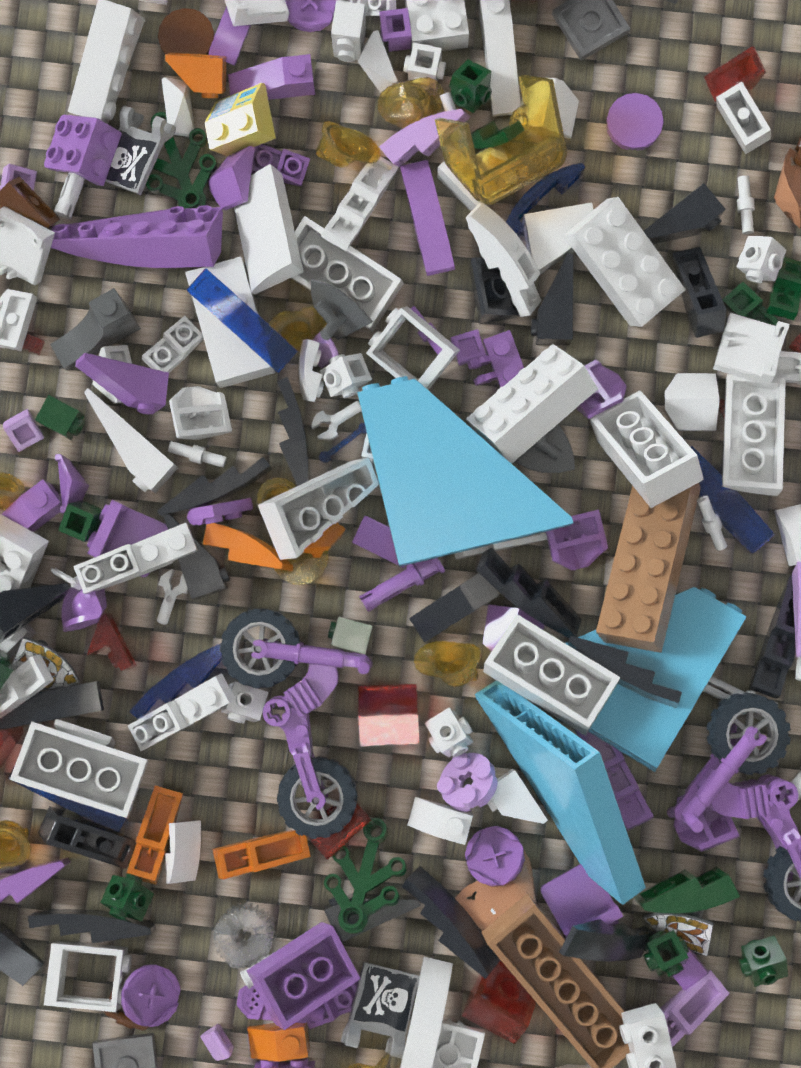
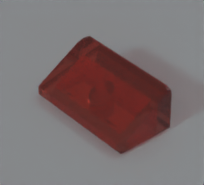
(332, 844)

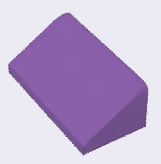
(376, 539)

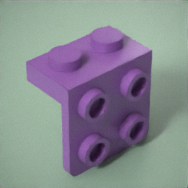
(83, 147)
(122, 527)
(578, 900)

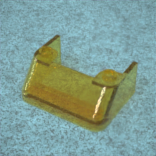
(515, 164)

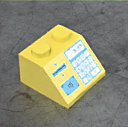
(240, 121)

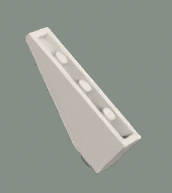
(500, 55)
(139, 455)

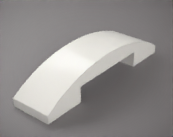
(427, 1014)

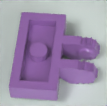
(503, 358)
(214, 512)

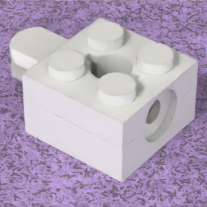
(21, 553)

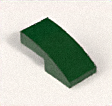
(491, 136)
(786, 290)
(748, 304)

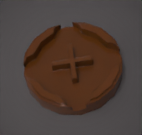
(186, 32)

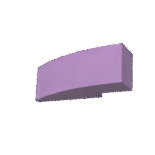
(418, 136)
(691, 1007)

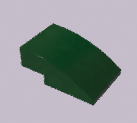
(688, 893)

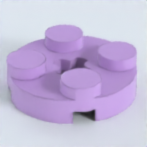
(457, 771)

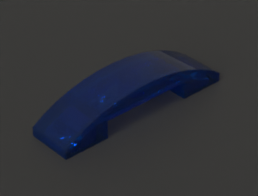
(560, 180)

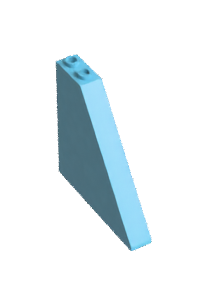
(443, 480)
(692, 649)
(570, 785)

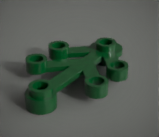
(181, 168)
(364, 881)

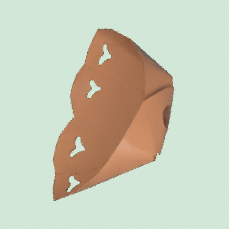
(789, 189)
(496, 898)

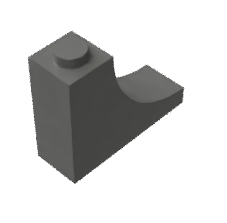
(103, 325)

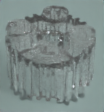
(239, 951)

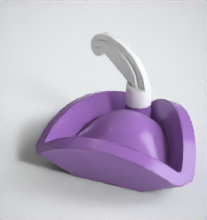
(80, 609)

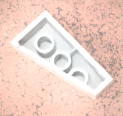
(105, 60)
(311, 508)

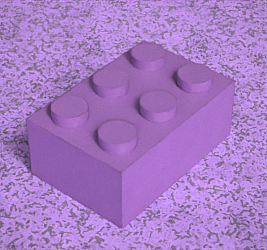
(303, 975)

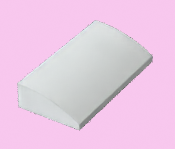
(268, 232)
(754, 436)

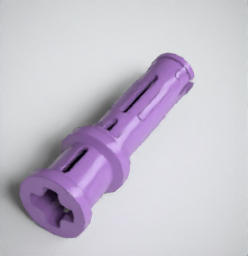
(414, 574)

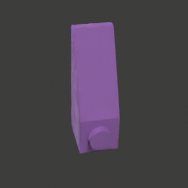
(282, 77)
(130, 383)
(35, 506)

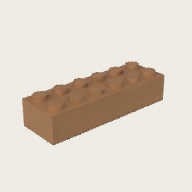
(647, 571)
(559, 983)

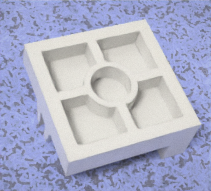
(257, 11)
(23, 246)
(750, 348)
(458, 1046)

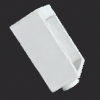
(395, 320)
(57, 973)

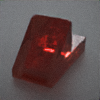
(743, 68)
(108, 636)

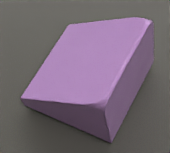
(13, 171)
(328, 350)
(22, 430)
(217, 1043)

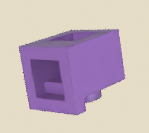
(396, 29)

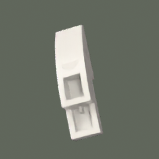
(505, 250)
(135, 559)
(181, 712)

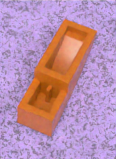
(244, 547)
(154, 835)
(260, 853)

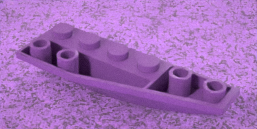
(147, 239)

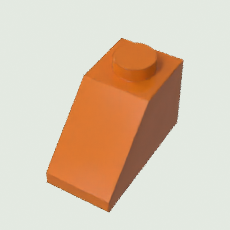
(200, 72)
(278, 1045)

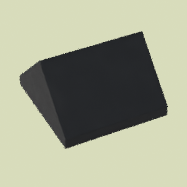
(490, 293)

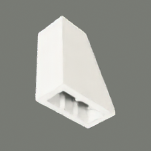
(545, 233)

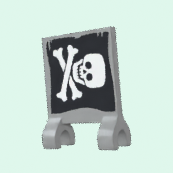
(137, 150)
(382, 1006)

